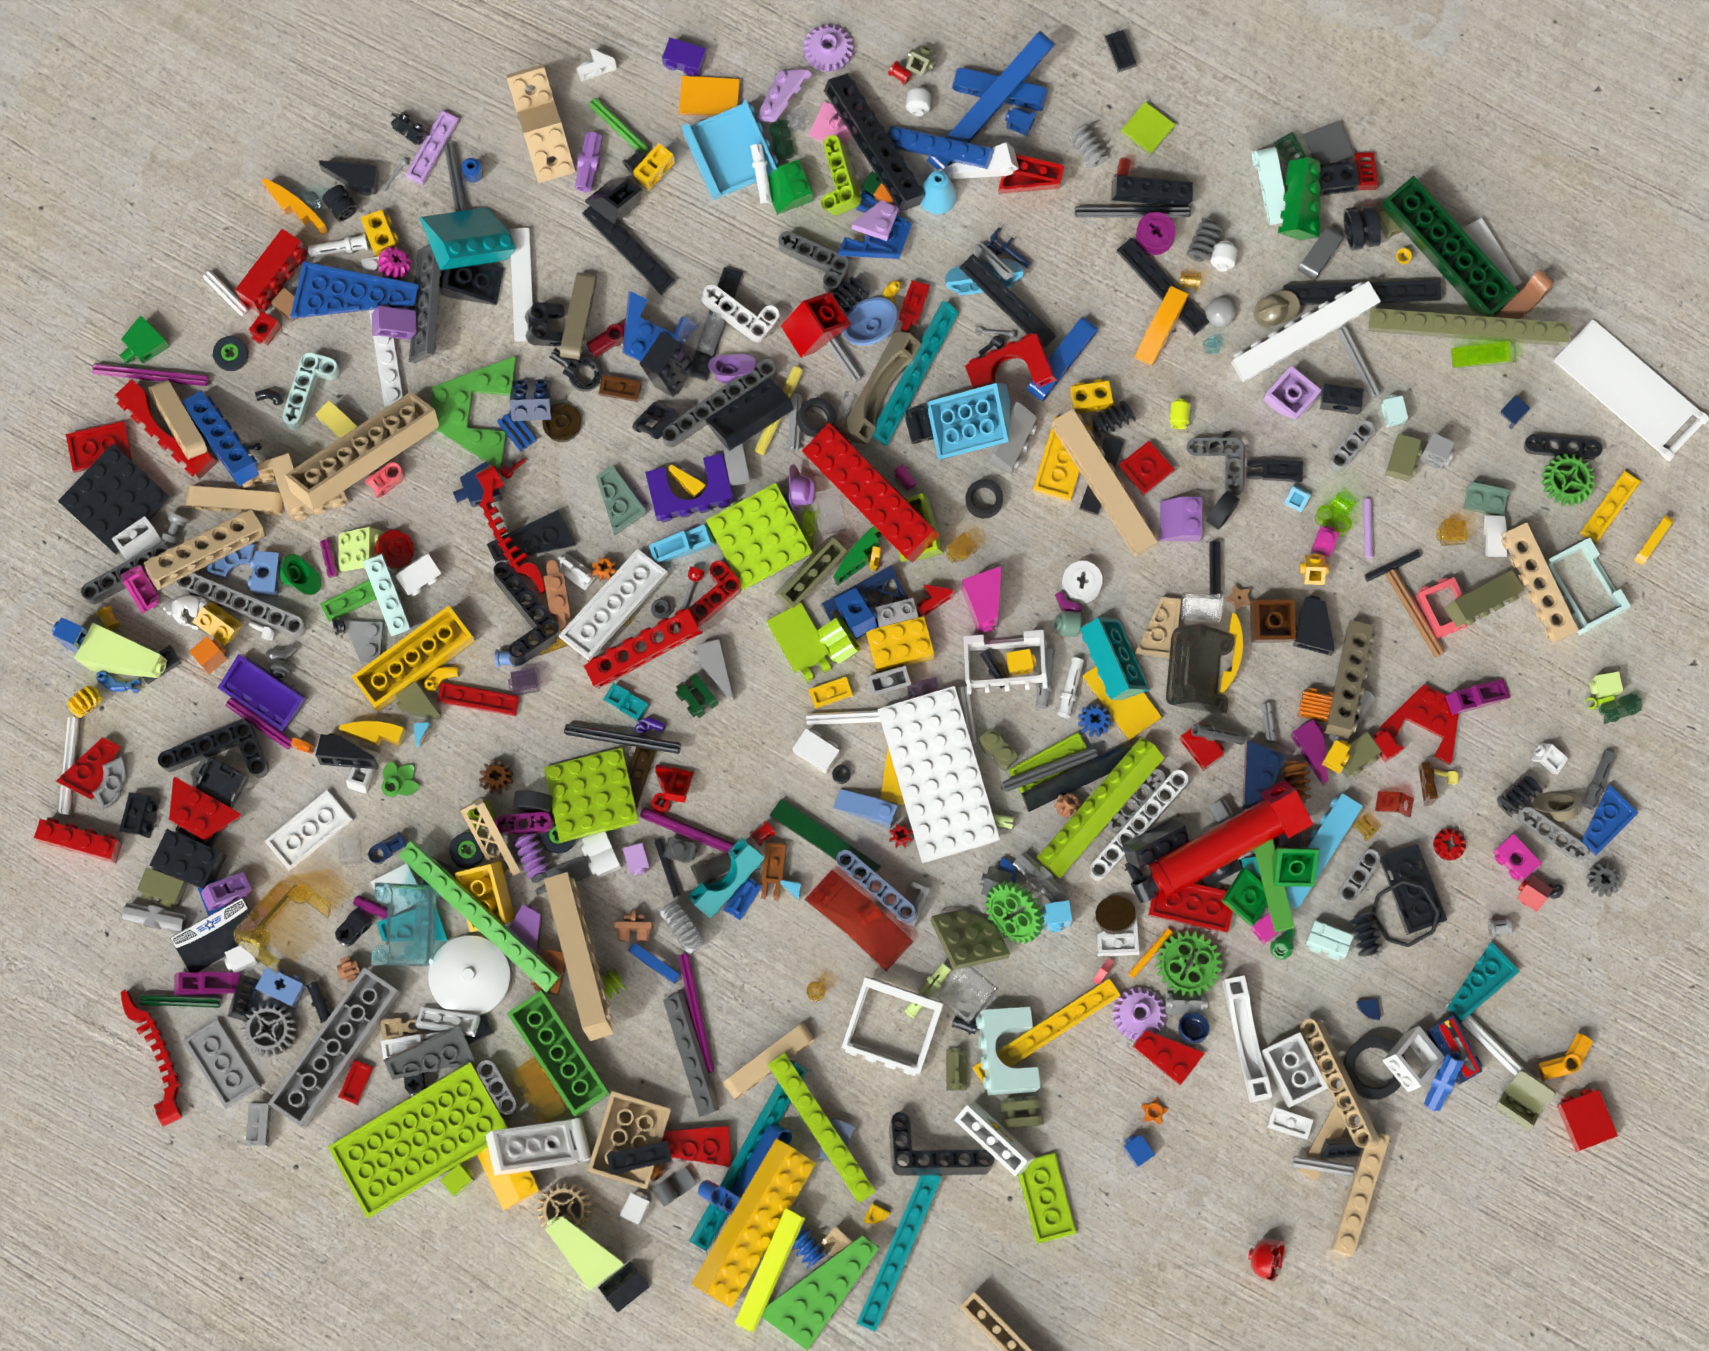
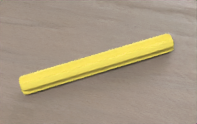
(769, 431)

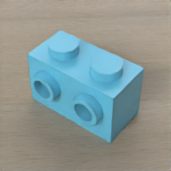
(1057, 916)

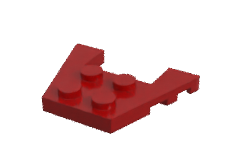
(1431, 712)

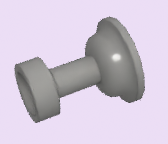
(175, 520)

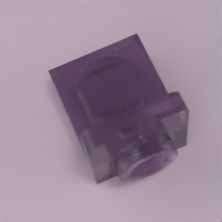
(923, 687)

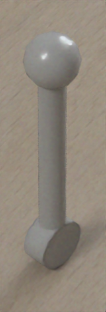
(384, 186)
(979, 331)

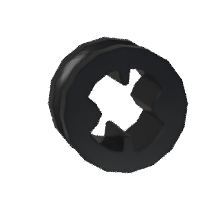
(338, 625)
(839, 768)

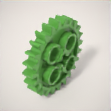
(1022, 925)
(1205, 972)

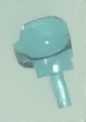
(310, 198)

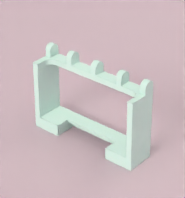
(1617, 597)

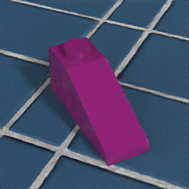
(1311, 744)

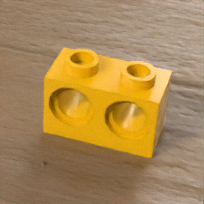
(654, 166)
(376, 234)
(1092, 402)
(217, 623)

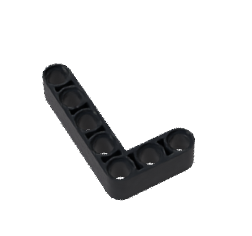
(528, 611)
(216, 747)
(931, 1157)

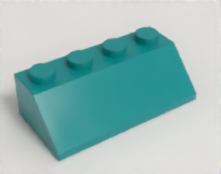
(1114, 658)

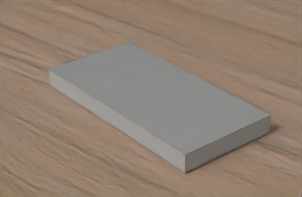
(221, 1063)

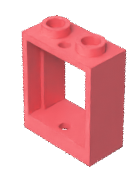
(1449, 628)

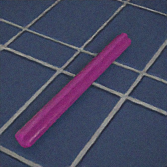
(150, 374)
(686, 830)
(695, 1009)

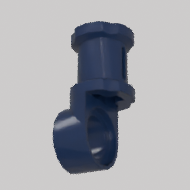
(388, 848)

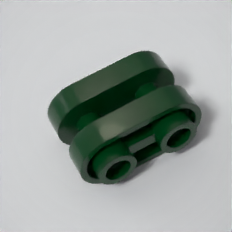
(684, 693)

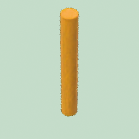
(1150, 953)

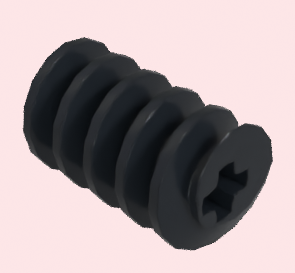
(850, 292)
(1112, 418)
(1518, 794)
(1365, 934)

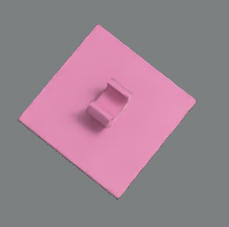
(829, 123)

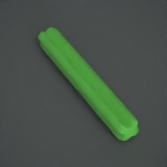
(618, 125)

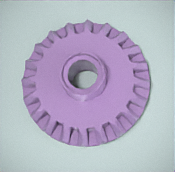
(828, 58)
(1125, 1008)

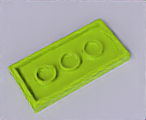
(1060, 750)
(1046, 1199)

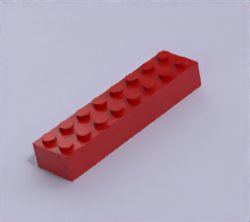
(871, 492)

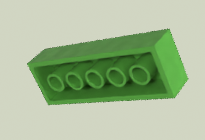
(558, 1054)

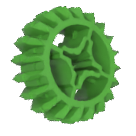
(1575, 483)

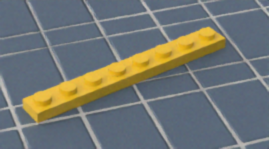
(1054, 1026)

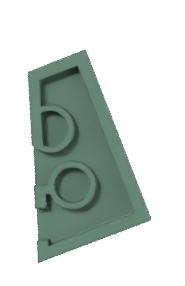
(619, 500)

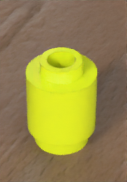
(1179, 414)

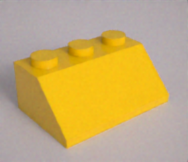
(490, 888)
(510, 1187)

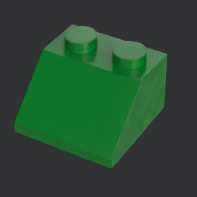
(789, 187)

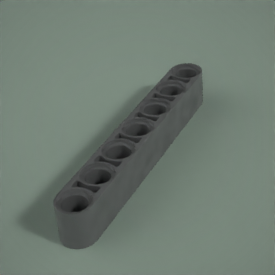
(709, 406)

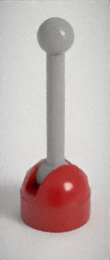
(694, 575)

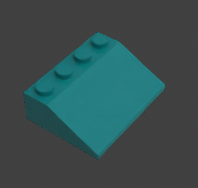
(467, 238)

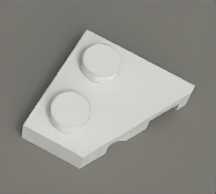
(1119, 944)

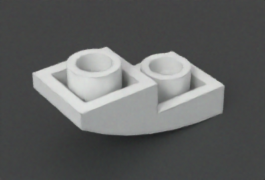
(1493, 529)

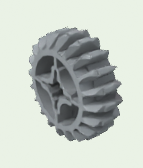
(681, 927)
(261, 1035)

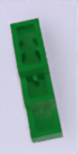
(857, 556)

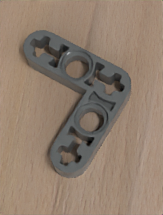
(1239, 456)

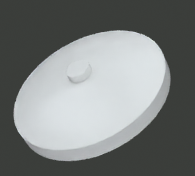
(469, 975)

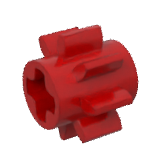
(903, 841)

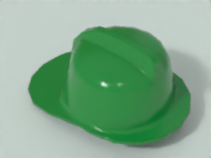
(299, 574)

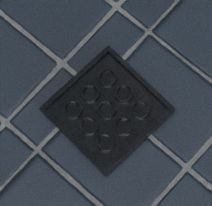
(113, 496)

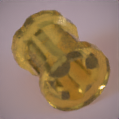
(1190, 281)
(1365, 828)
(815, 998)

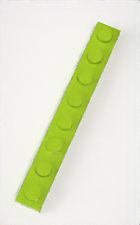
(821, 1128)

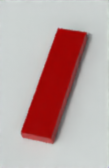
(478, 699)

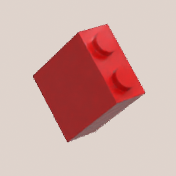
(1586, 1119)

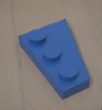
(1608, 820)

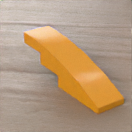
(290, 203)
(1161, 325)

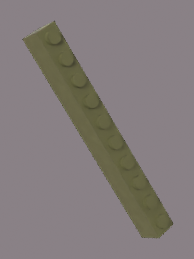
(1469, 327)

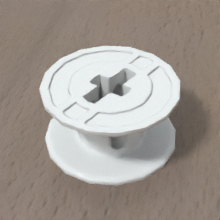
(1092, 582)

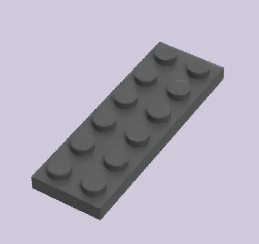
(426, 307)

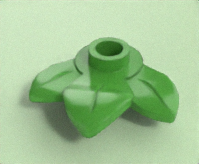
(401, 778)

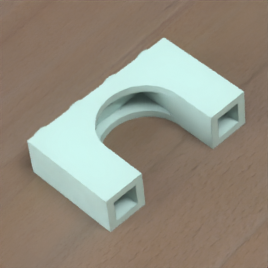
(999, 1077)

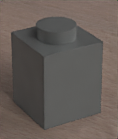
(992, 878)

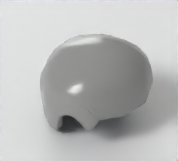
(1220, 312)

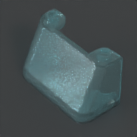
(409, 925)

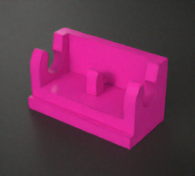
(140, 588)

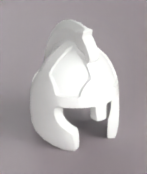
(185, 609)

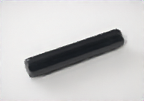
(1215, 567)

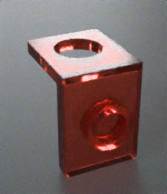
(1394, 803)

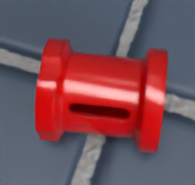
(900, 73)
(656, 807)
(762, 833)

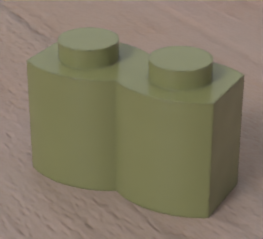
(1002, 753)

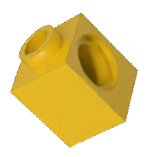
(1020, 662)

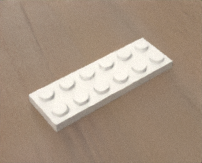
(613, 604)

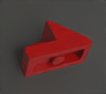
(937, 596)

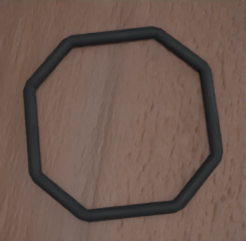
(1428, 897)

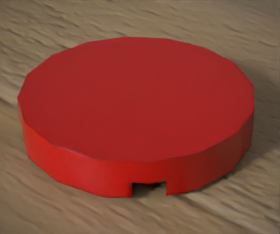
(396, 548)

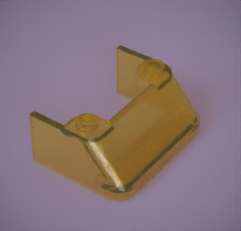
(251, 931)

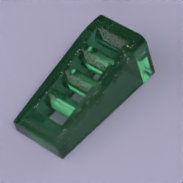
(1294, 143)

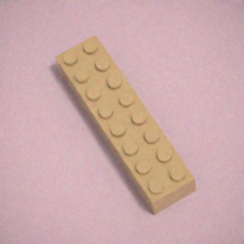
(362, 450)
(579, 956)

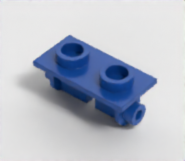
(742, 899)

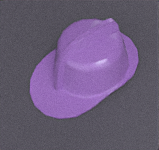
(731, 366)
(801, 489)

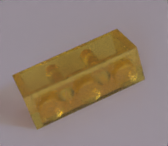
(539, 1091)

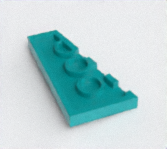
(1483, 981)

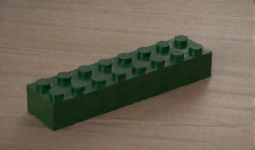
(1449, 248)

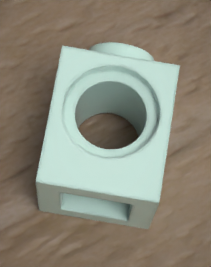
(1394, 410)

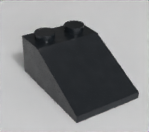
(472, 283)

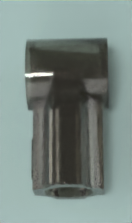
(706, 871)

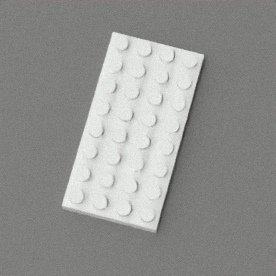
(938, 774)

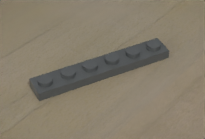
(691, 1054)

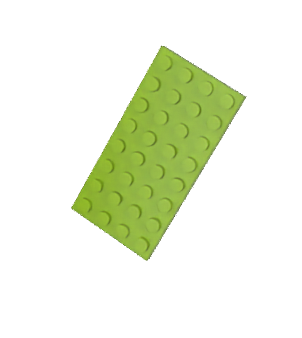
(417, 1140)

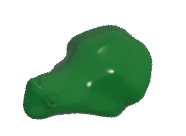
(1283, 945)

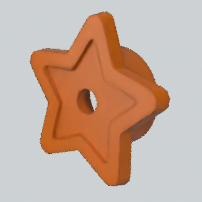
(1153, 1106)

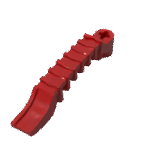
(490, 482)
(168, 1109)

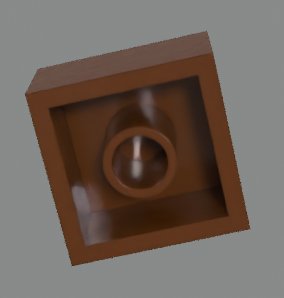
(1272, 621)

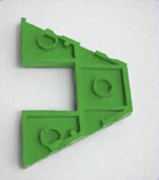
(453, 406)

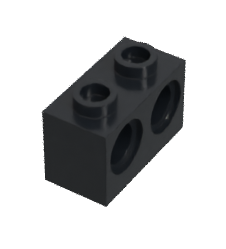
(1338, 183)

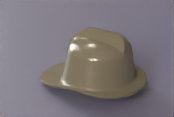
(1276, 309)
(1559, 805)

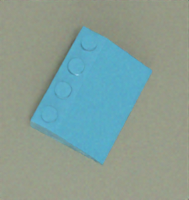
(970, 420)

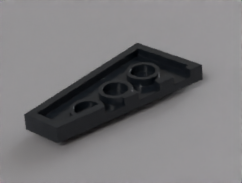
(536, 537)

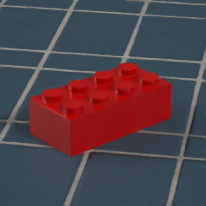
(271, 271)

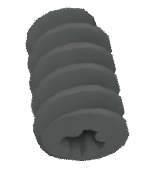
(1203, 240)

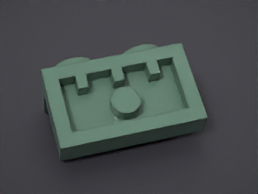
(1486, 498)

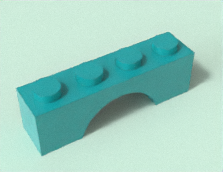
(712, 896)

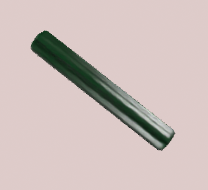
(180, 1000)

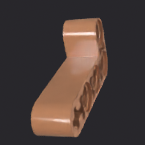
(1528, 297)

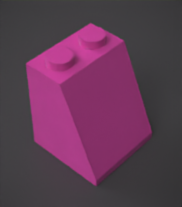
(982, 598)

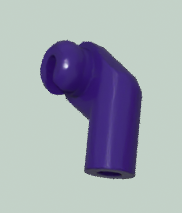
(649, 723)

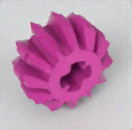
(394, 263)

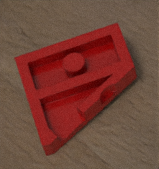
(674, 782)

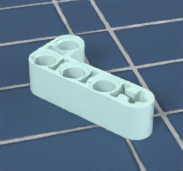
(1271, 183)
(306, 391)

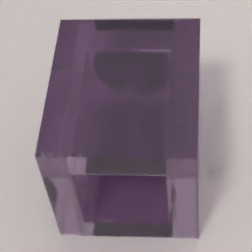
(523, 682)

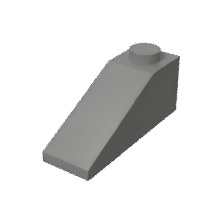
(713, 664)

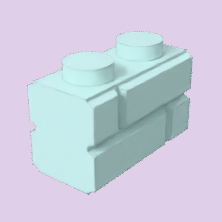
(1329, 940)

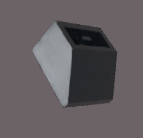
(615, 199)

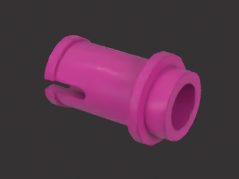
(905, 477)

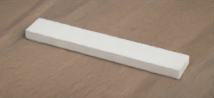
(521, 281)

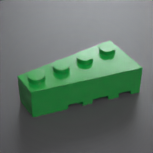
(1302, 200)

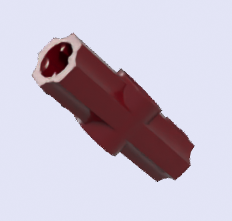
(604, 341)

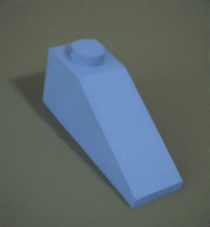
(866, 807)

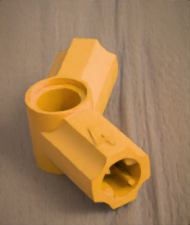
(1558, 1067)

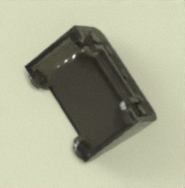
(1196, 666)

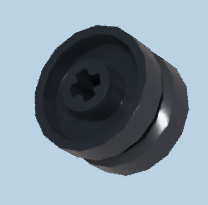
(1362, 227)

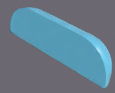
(960, 283)

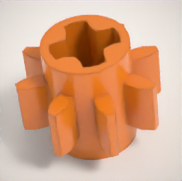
(600, 565)

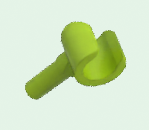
(1599, 701)

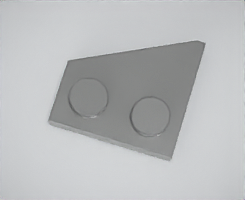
(366, 638)

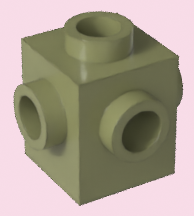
(921, 60)

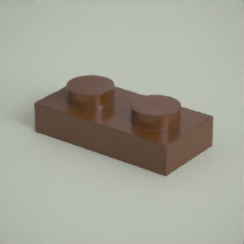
(620, 388)

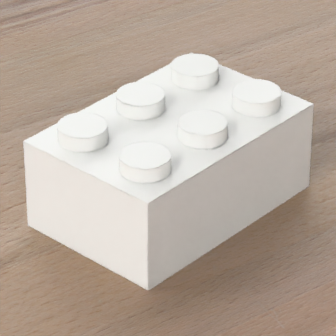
(1294, 1070)

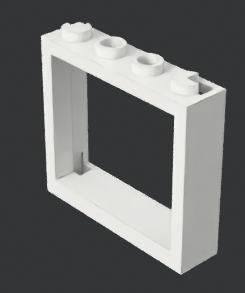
(873, 1055)

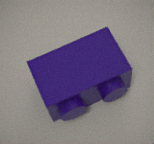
(684, 57)

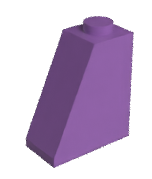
(528, 926)

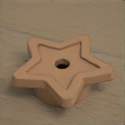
(1235, 601)

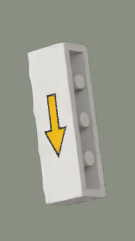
(994, 1138)

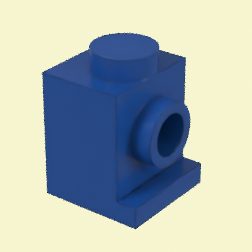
(1020, 121)

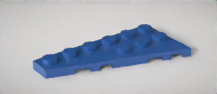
(337, 291)

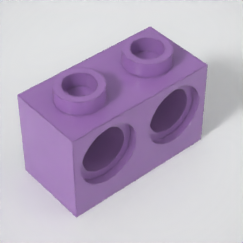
(226, 891)

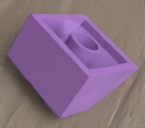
(1181, 519)

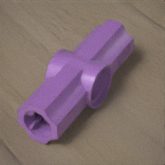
(588, 162)

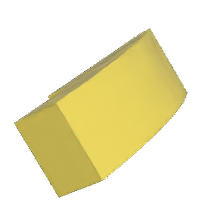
(335, 420)

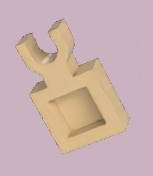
(395, 1028)

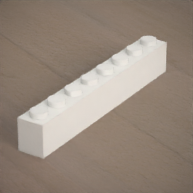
(1303, 333)

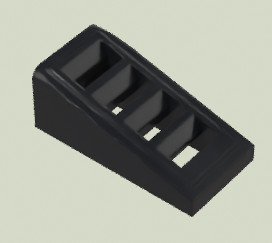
(237, 1014)

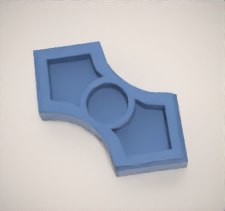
(225, 565)

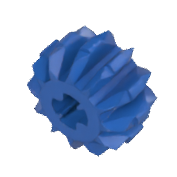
(1094, 727)

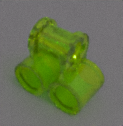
(1337, 513)

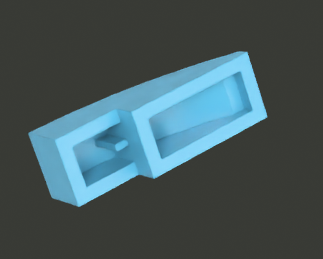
(682, 544)

